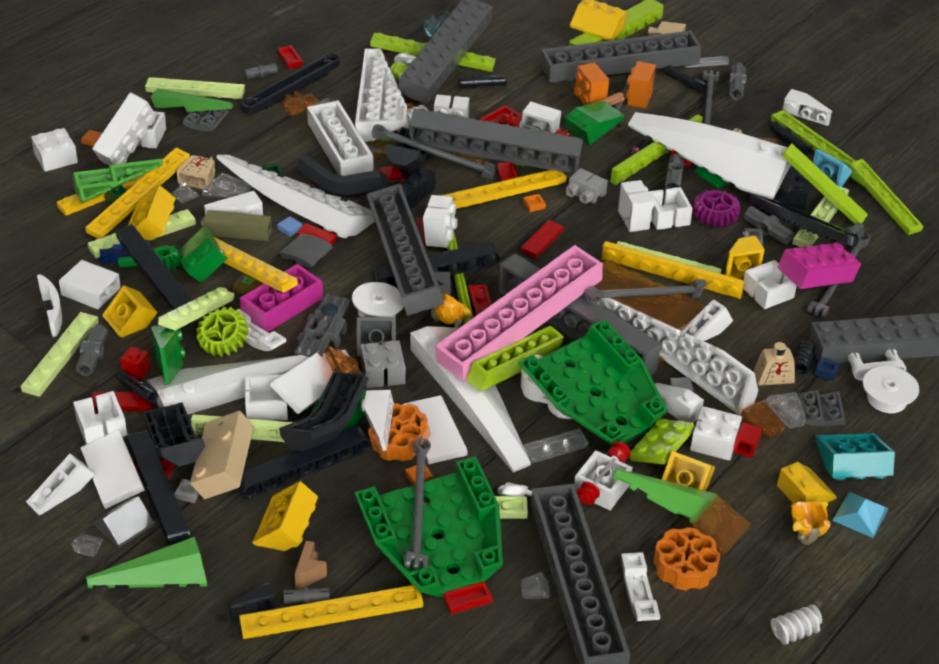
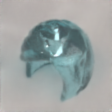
(432, 25)

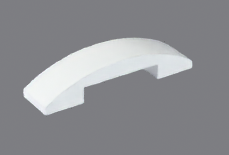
(49, 292)
(261, 339)
(638, 587)

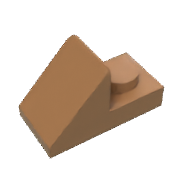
(309, 567)

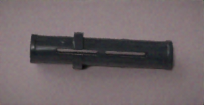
(475, 81)
(690, 81)
(786, 134)
(140, 388)

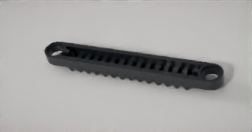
(290, 83)
(803, 220)

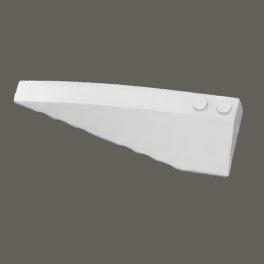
(378, 97)
(736, 157)
(324, 209)
(702, 362)
(218, 384)
(482, 408)

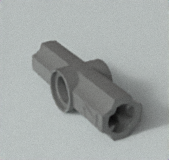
(737, 81)
(674, 171)
(770, 225)
(91, 350)

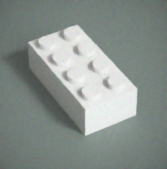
(124, 131)

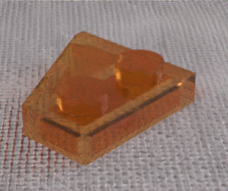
(763, 417)

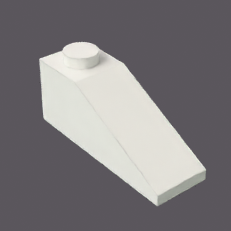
(244, 203)
(709, 322)
(680, 402)
(378, 409)
(60, 485)

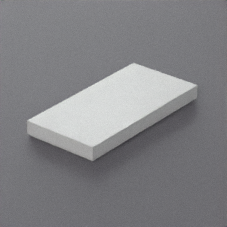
(303, 383)
(444, 436)
(113, 469)

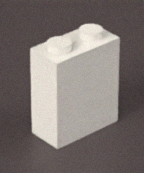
(89, 284)

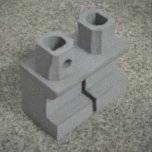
(586, 186)

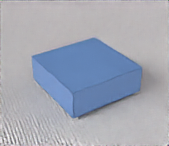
(289, 226)

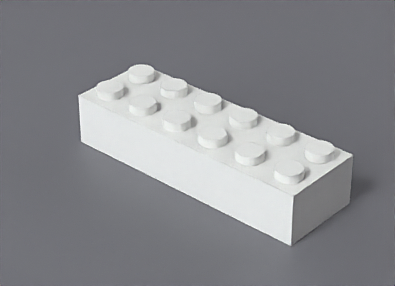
(339, 138)

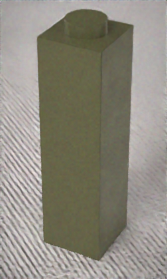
(238, 225)

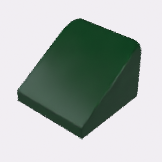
(275, 167)
(113, 194)

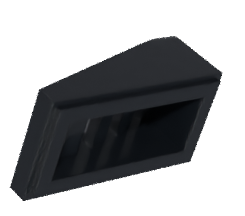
(256, 601)

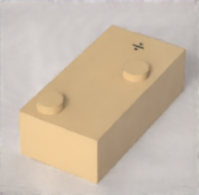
(224, 455)

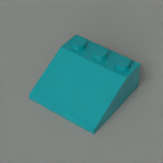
(855, 456)

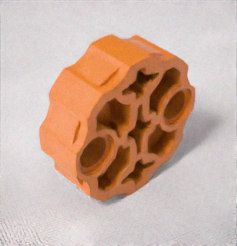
(405, 428)
(701, 562)

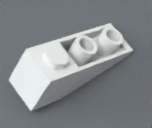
(806, 107)

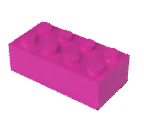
(819, 265)
(272, 308)

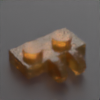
(299, 103)

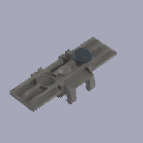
(328, 324)

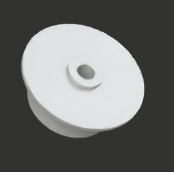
(377, 300)
(890, 388)

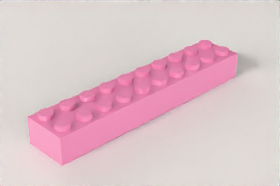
(519, 311)

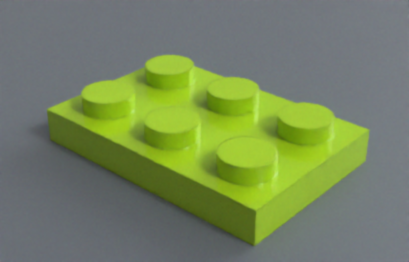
(661, 441)

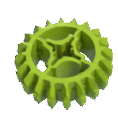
(222, 331)

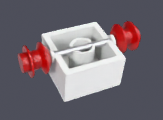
(538, 118)
(595, 479)

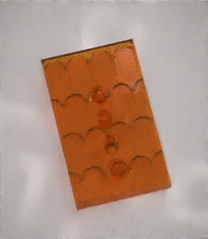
(670, 309)

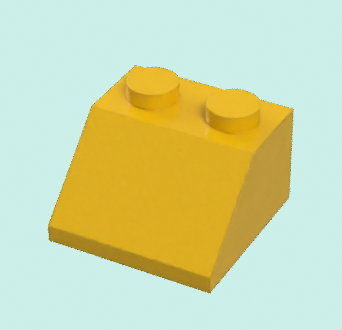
(744, 255)
(129, 312)
(688, 471)
(803, 485)

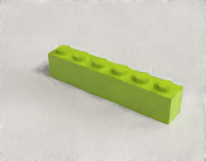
(504, 362)

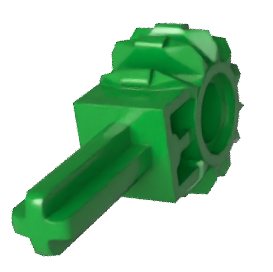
(167, 254)

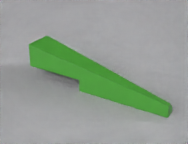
(165, 98)
(96, 182)
(672, 496)
(170, 565)

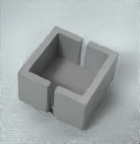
(380, 357)

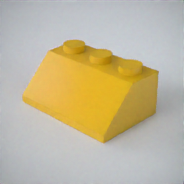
(599, 19)
(153, 213)
(286, 518)

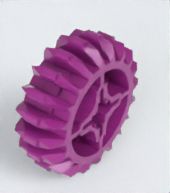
(716, 208)

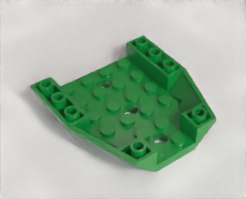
(610, 369)
(459, 509)

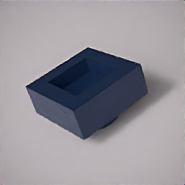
(827, 368)

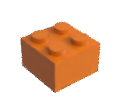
(591, 83)
(640, 84)

